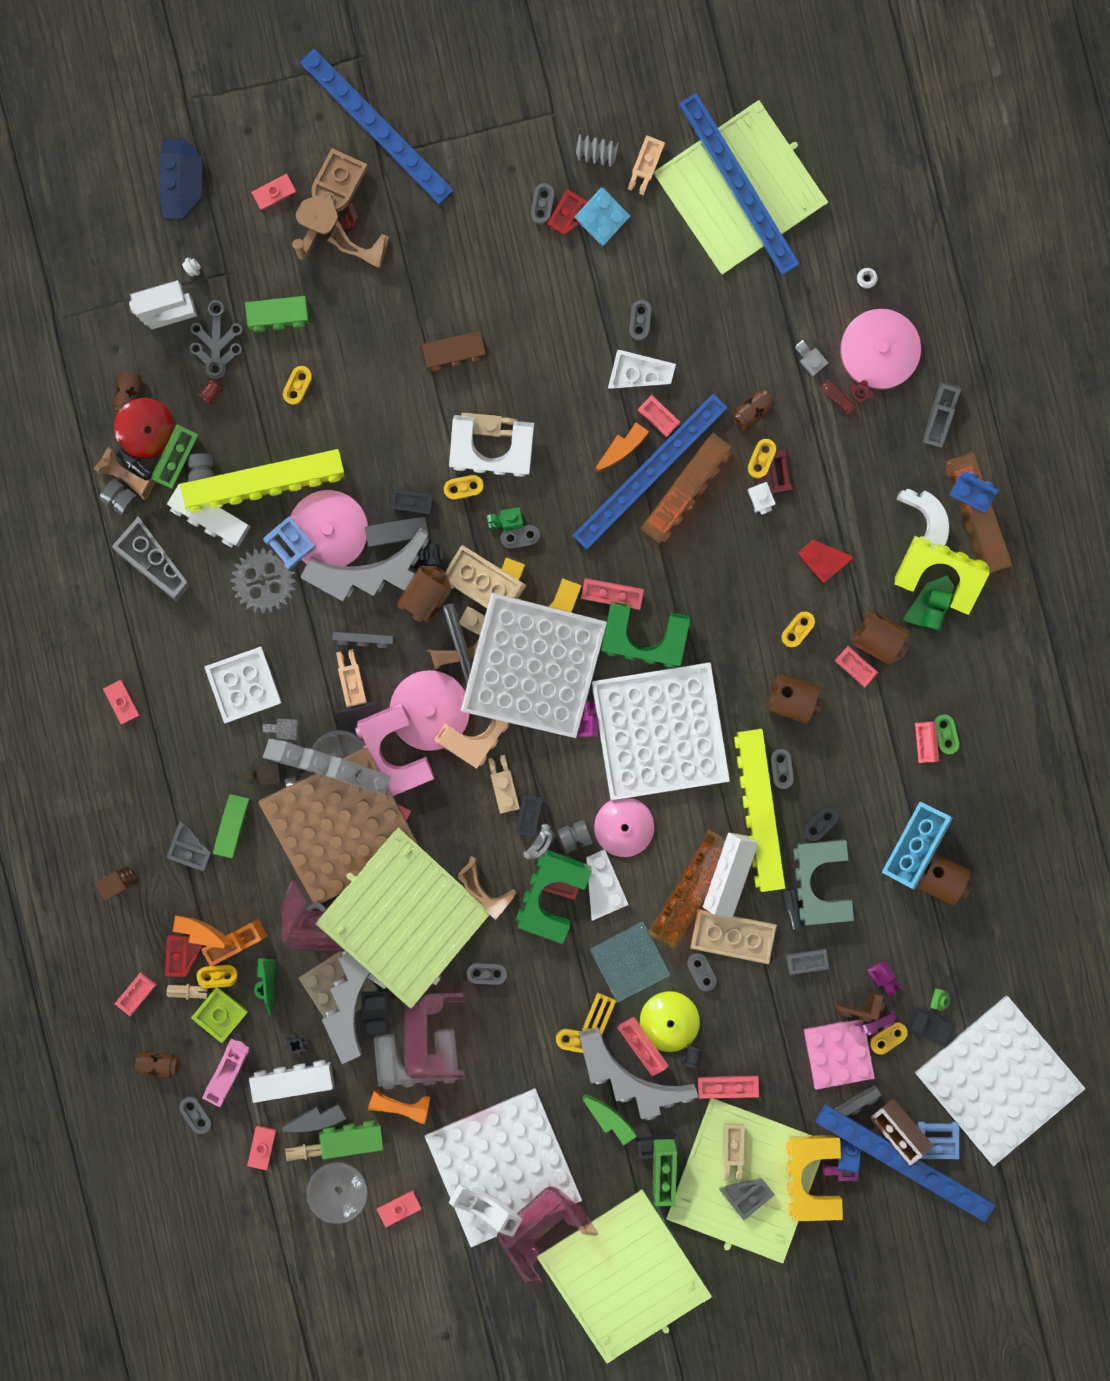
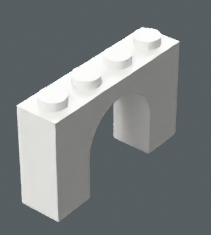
(163, 305)
(465, 455)

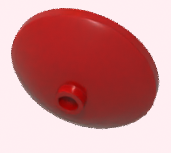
(133, 419)

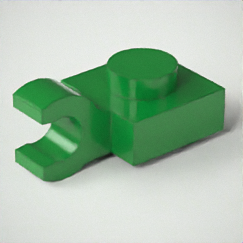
(509, 519)

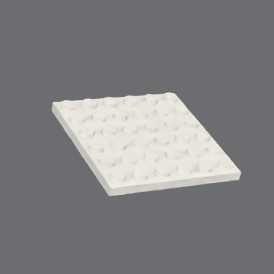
(533, 665)
(660, 731)
(1000, 1080)
(503, 1153)

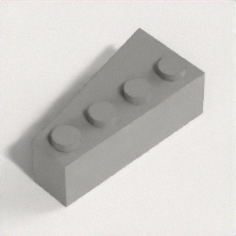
(148, 557)

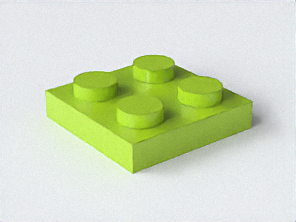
(219, 1014)

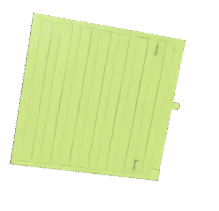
(709, 204)
(403, 917)
(706, 1209)
(624, 1278)

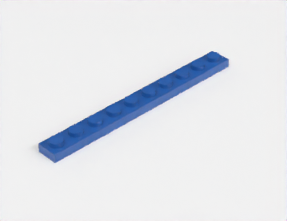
(376, 126)
(739, 184)
(649, 472)
(918, 1171)

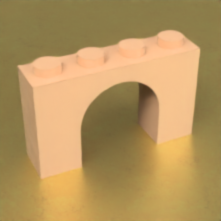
(474, 748)

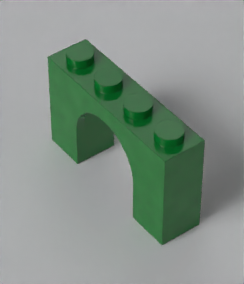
(667, 651)
(551, 869)

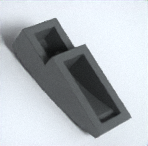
(941, 414)
(394, 531)
(316, 1119)

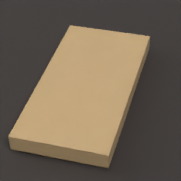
(480, 578)
(733, 936)

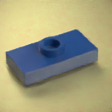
(849, 1157)

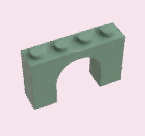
(809, 857)

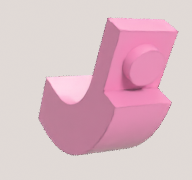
(226, 1072)

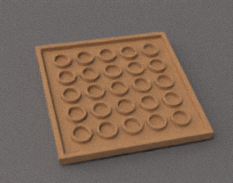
(332, 827)

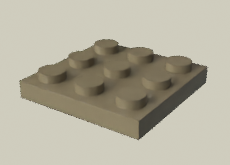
(320, 980)

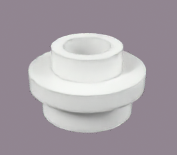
(191, 266)
(869, 272)

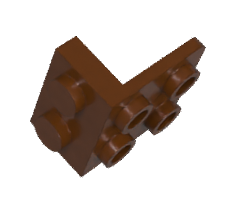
(874, 1006)

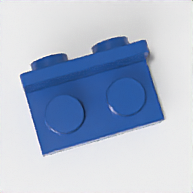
(974, 491)

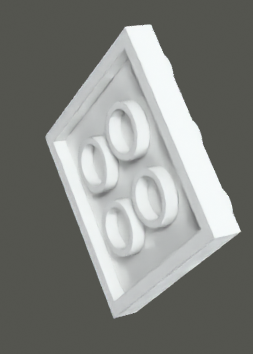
(243, 684)

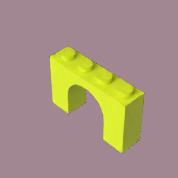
(924, 554)

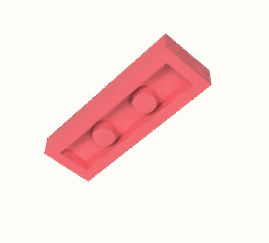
(607, 592)
(642, 1046)
(728, 1087)

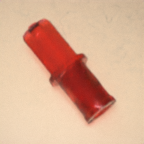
(838, 397)

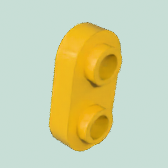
(297, 385)
(761, 458)
(463, 486)
(798, 629)
(217, 976)
(890, 1040)
(573, 1043)

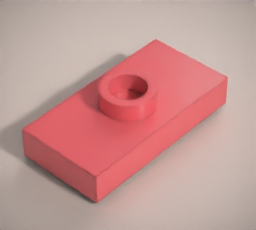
(274, 192)
(659, 416)
(856, 666)
(121, 701)
(927, 742)
(135, 994)
(261, 1147)
(399, 1208)

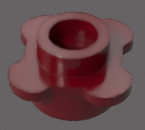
(860, 397)

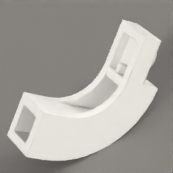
(934, 512)
(487, 1208)

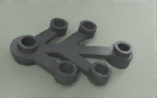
(217, 343)

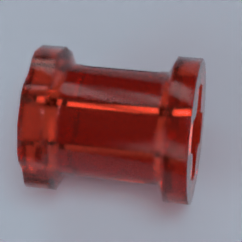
(209, 391)

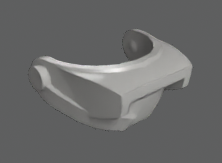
(533, 852)

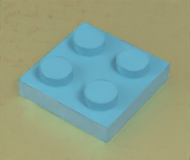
(602, 216)

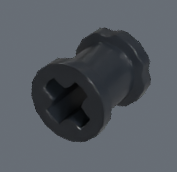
(693, 1056)

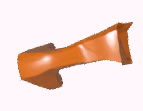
(415, 1111)

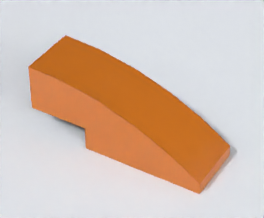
(622, 447)
(201, 932)
(240, 938)

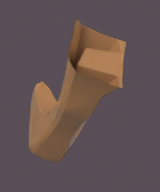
(373, 255)
(109, 465)
(443, 657)
(470, 878)

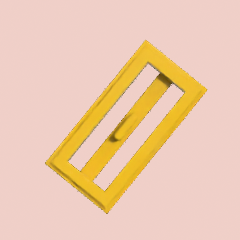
(607, 1015)

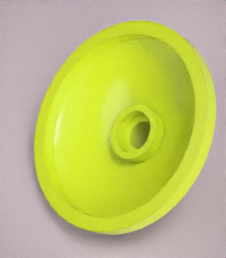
(667, 1007)

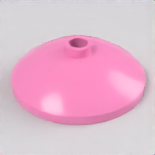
(620, 812)

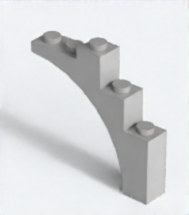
(339, 579)
(326, 765)
(341, 1023)
(625, 1085)

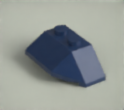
(179, 178)

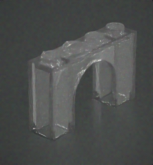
(392, 1072)

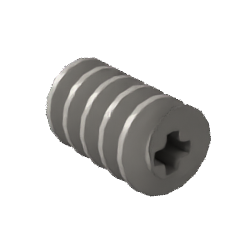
(596, 150)

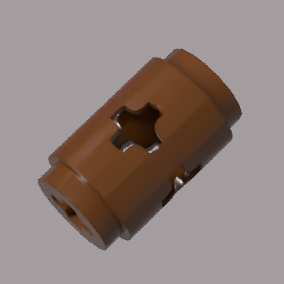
(130, 382)
(761, 405)
(147, 1062)

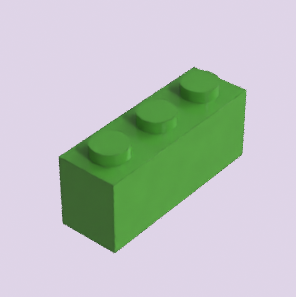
(277, 313)
(174, 456)
(350, 1140)
(664, 1172)

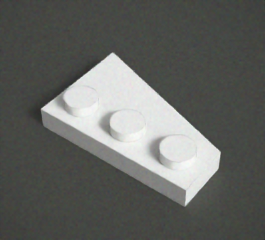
(639, 370)
(604, 886)

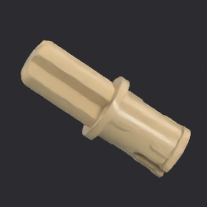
(186, 991)
(302, 1152)

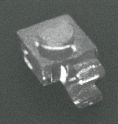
(285, 728)

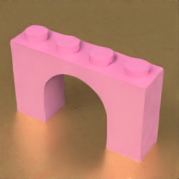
(373, 730)

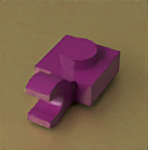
(589, 723)
(884, 976)
(841, 1175)

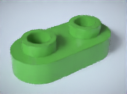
(947, 733)

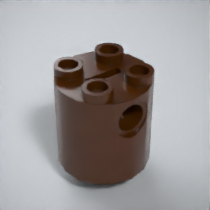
(426, 593)
(882, 638)
(800, 701)
(949, 880)

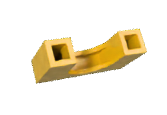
(566, 593)
(803, 1151)

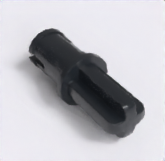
(134, 463)
(792, 909)

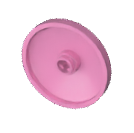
(880, 348)
(333, 525)
(430, 702)

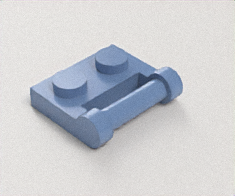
(295, 539)
(943, 1146)

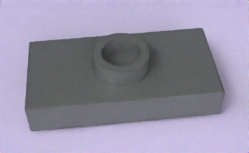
(807, 961)

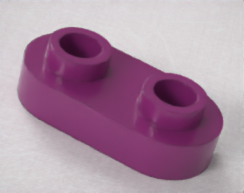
(884, 1020)

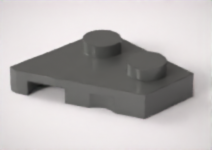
(188, 848)
(747, 1196)

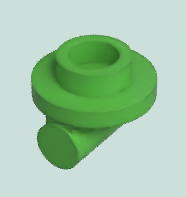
(940, 999)

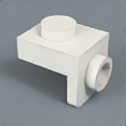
(761, 498)

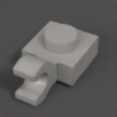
(812, 360)

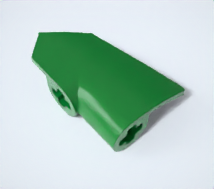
(931, 604)
(266, 970)

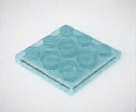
(629, 962)

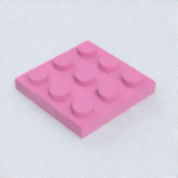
(838, 1054)

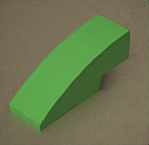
(231, 826)
(610, 1119)

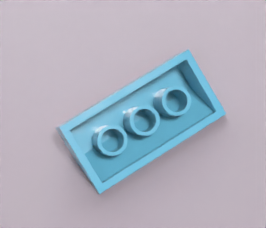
(917, 845)

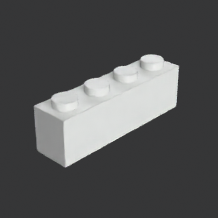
(215, 520)
(730, 875)
(291, 1082)

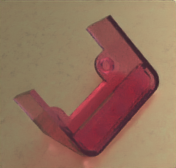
(300, 926)
(416, 1061)
(538, 1219)

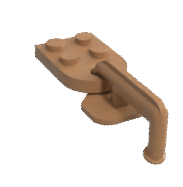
(336, 179)

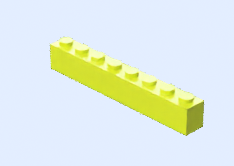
(262, 480)
(760, 809)

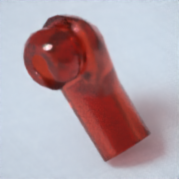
(352, 217)

